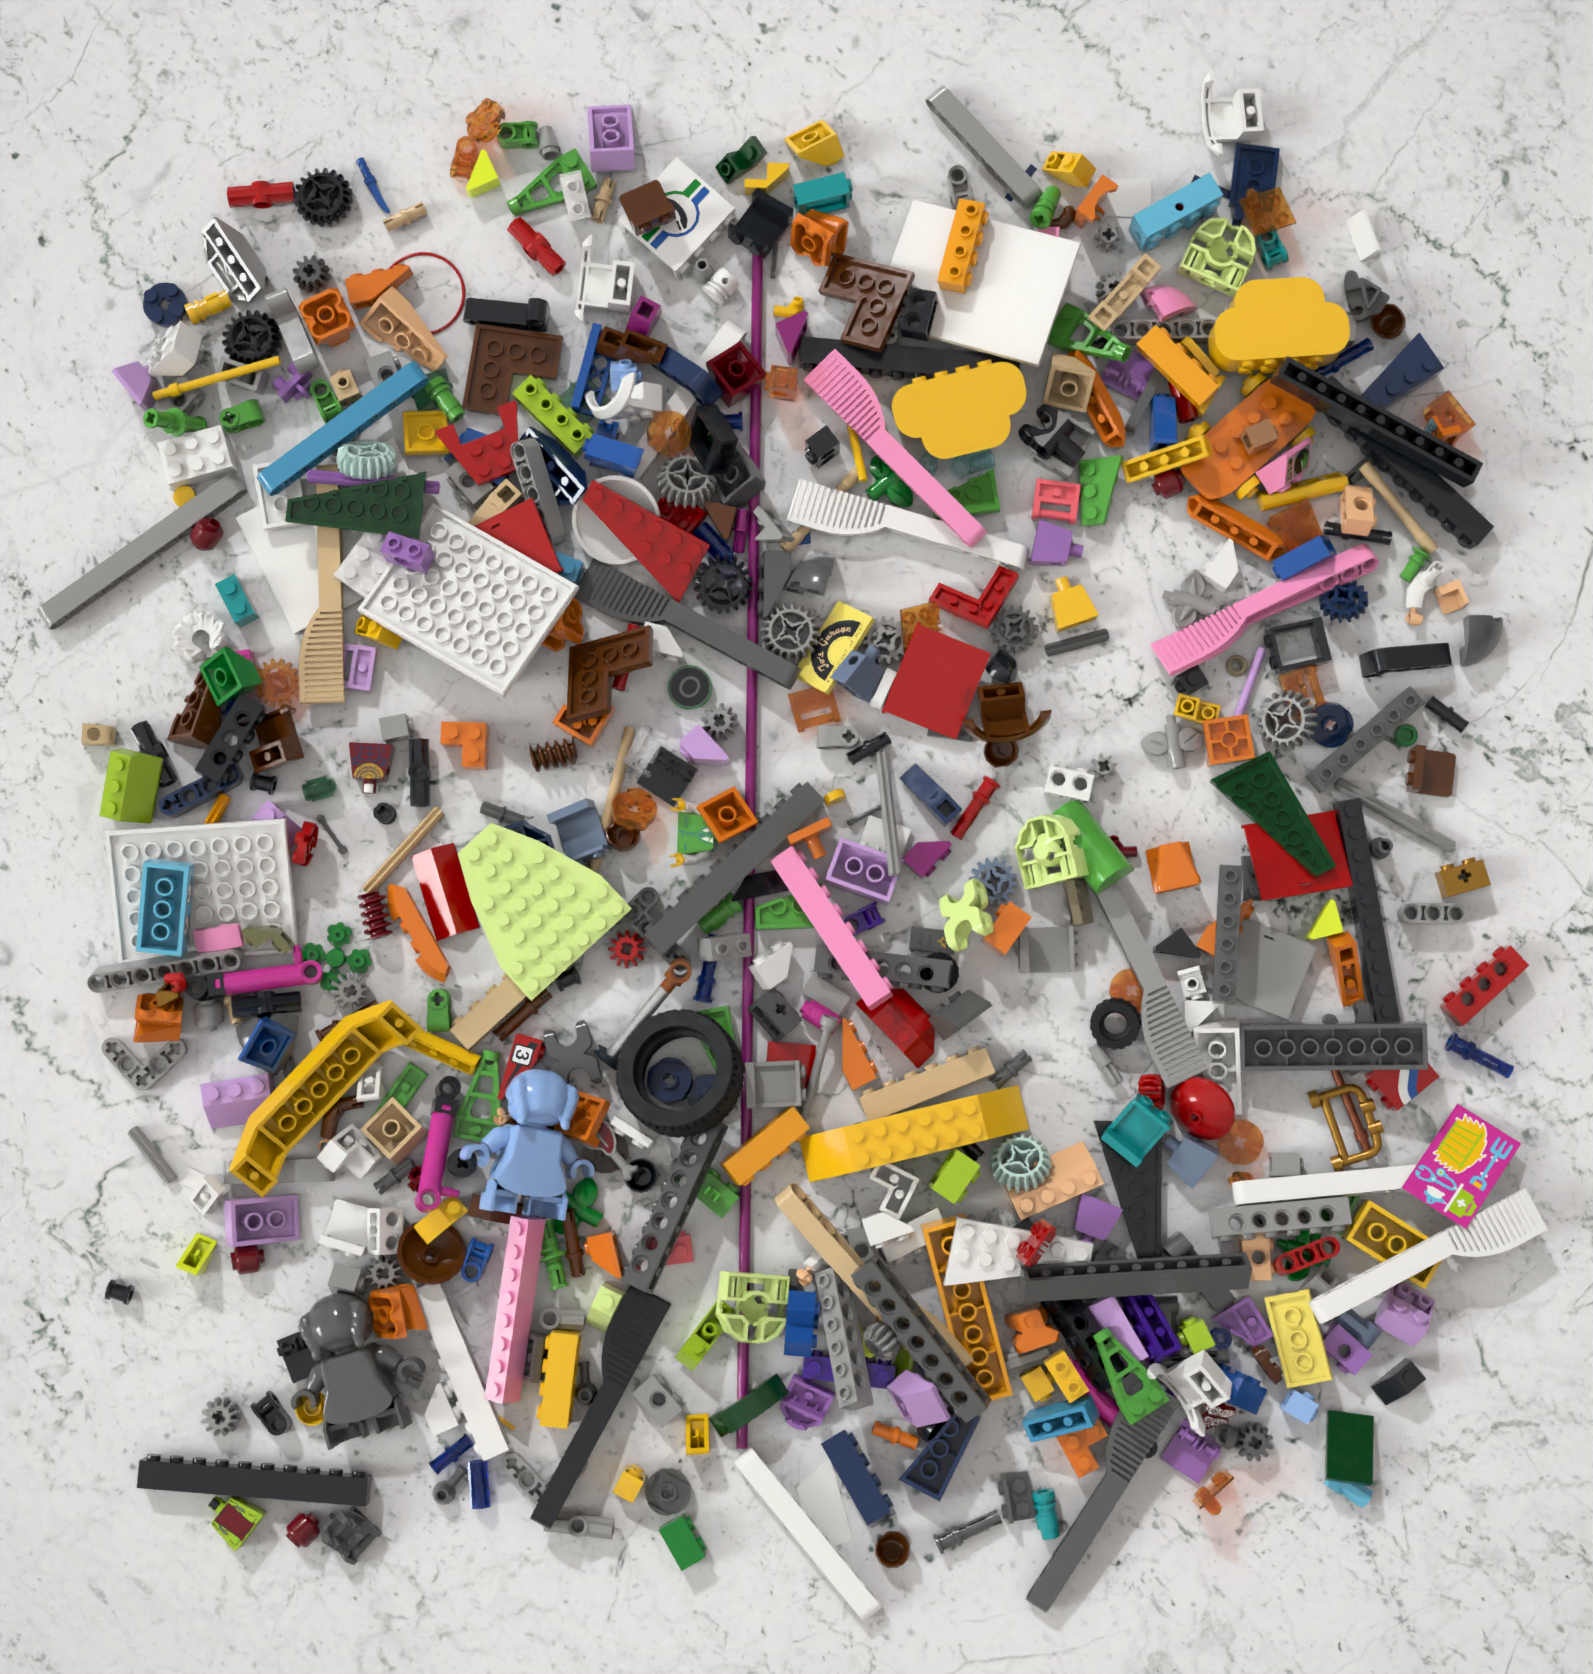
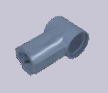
(1360, 1329)

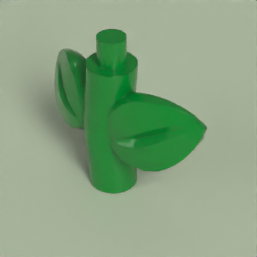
(888, 483)
(581, 1199)
(1301, 1240)

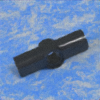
(150, 745)
(419, 786)
(266, 1003)

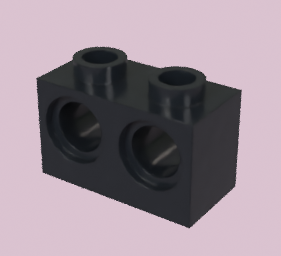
(922, 314)
(821, 447)

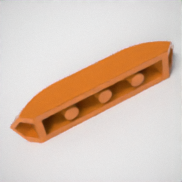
(1103, 409)
(1236, 527)
(432, 958)

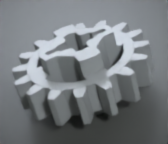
(881, 631)

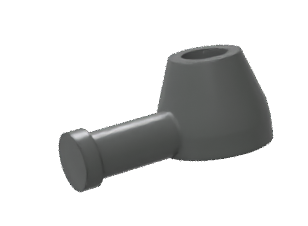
(585, 1385)
(448, 1486)

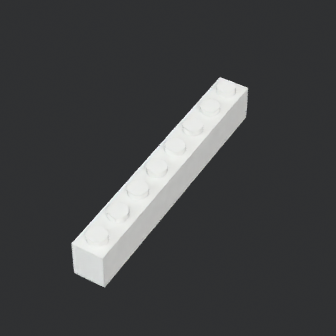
(463, 1372)

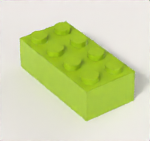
(954, 1176)

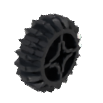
(315, 202)
(260, 336)
(731, 580)

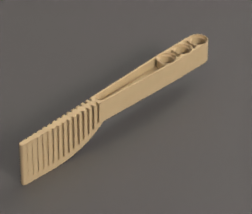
(323, 641)
(844, 1259)

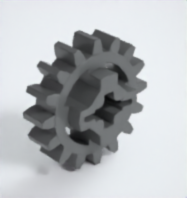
(1021, 635)

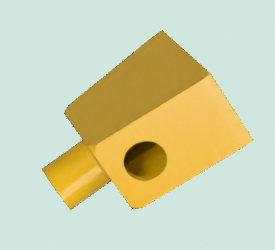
(1071, 605)

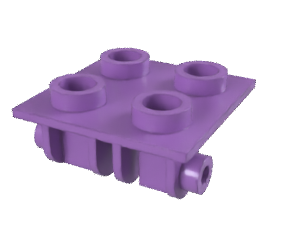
(1128, 377)
(1191, 1452)

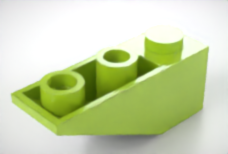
(702, 1338)

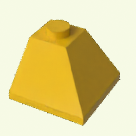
(816, 144)

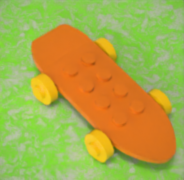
(1230, 462)

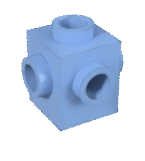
(619, 369)

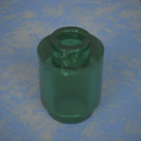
(319, 788)

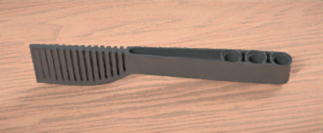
(635, 603)
(1124, 1454)

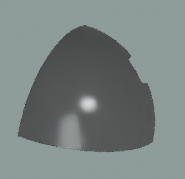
(810, 576)
(1480, 638)
(246, 1028)

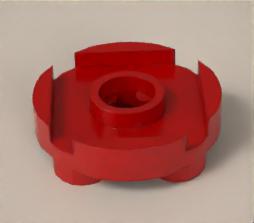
(305, 841)

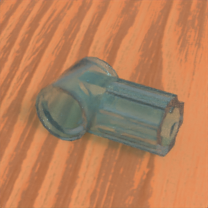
(974, 463)

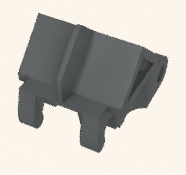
(1364, 296)
(344, 1527)

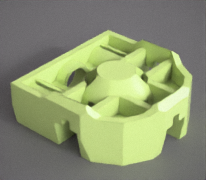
(1216, 256)
(1043, 836)
(734, 1288)

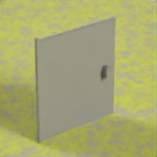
(1268, 968)

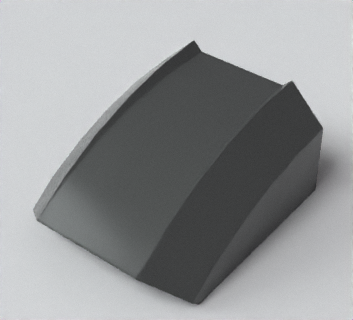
(741, 480)

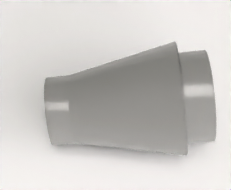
(549, 147)
(702, 275)

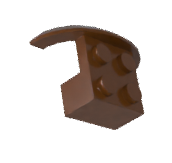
(1004, 715)
(277, 740)

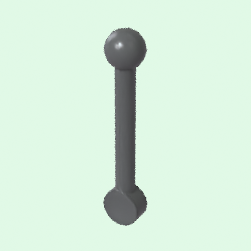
(774, 258)
(854, 820)
(341, 848)

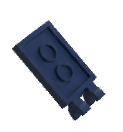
(1254, 169)

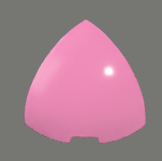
(1167, 301)

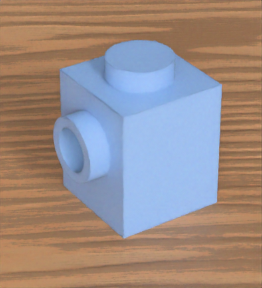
(1300, 1405)

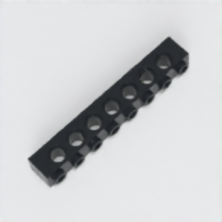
(1078, 1337)

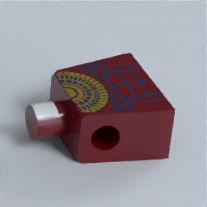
(371, 763)

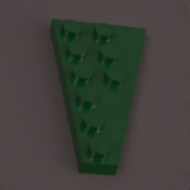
(369, 507)
(1269, 801)

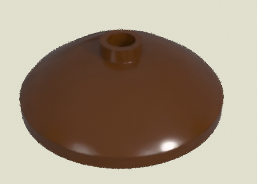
(447, 1253)

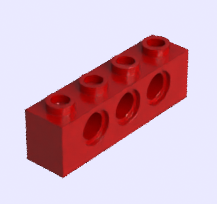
(1513, 966)

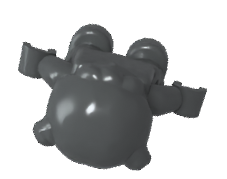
(356, 1372)

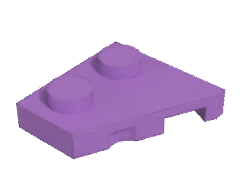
(1244, 1321)

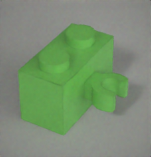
(716, 1194)

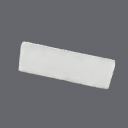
(1363, 235)

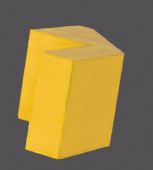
(775, 175)

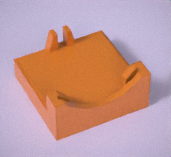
(1093, 200)
(1228, 740)
(586, 1119)

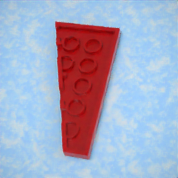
(657, 544)

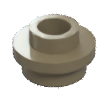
(1236, 659)

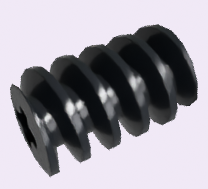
(461, 1172)

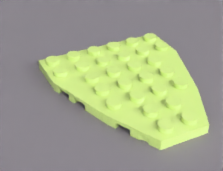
(535, 905)

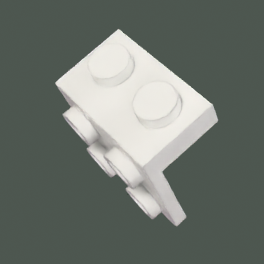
(627, 1124)
(346, 1229)

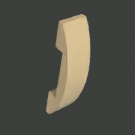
(1125, 293)

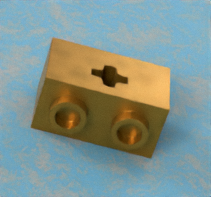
(1475, 878)

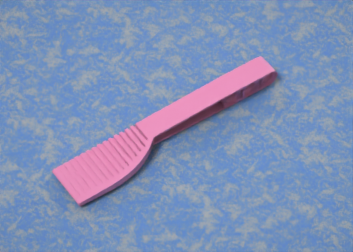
(859, 408)
(1220, 631)

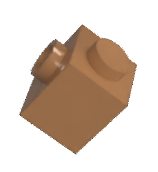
(1259, 436)

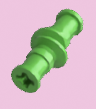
(174, 421)
(552, 1257)

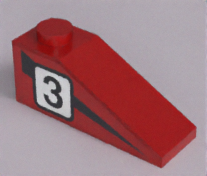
(523, 1056)

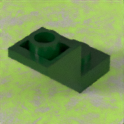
(741, 161)

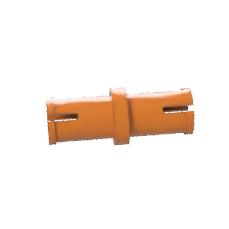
(895, 1435)

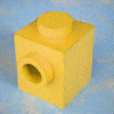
(1038, 1383)

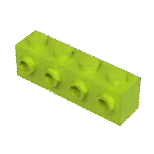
(552, 415)

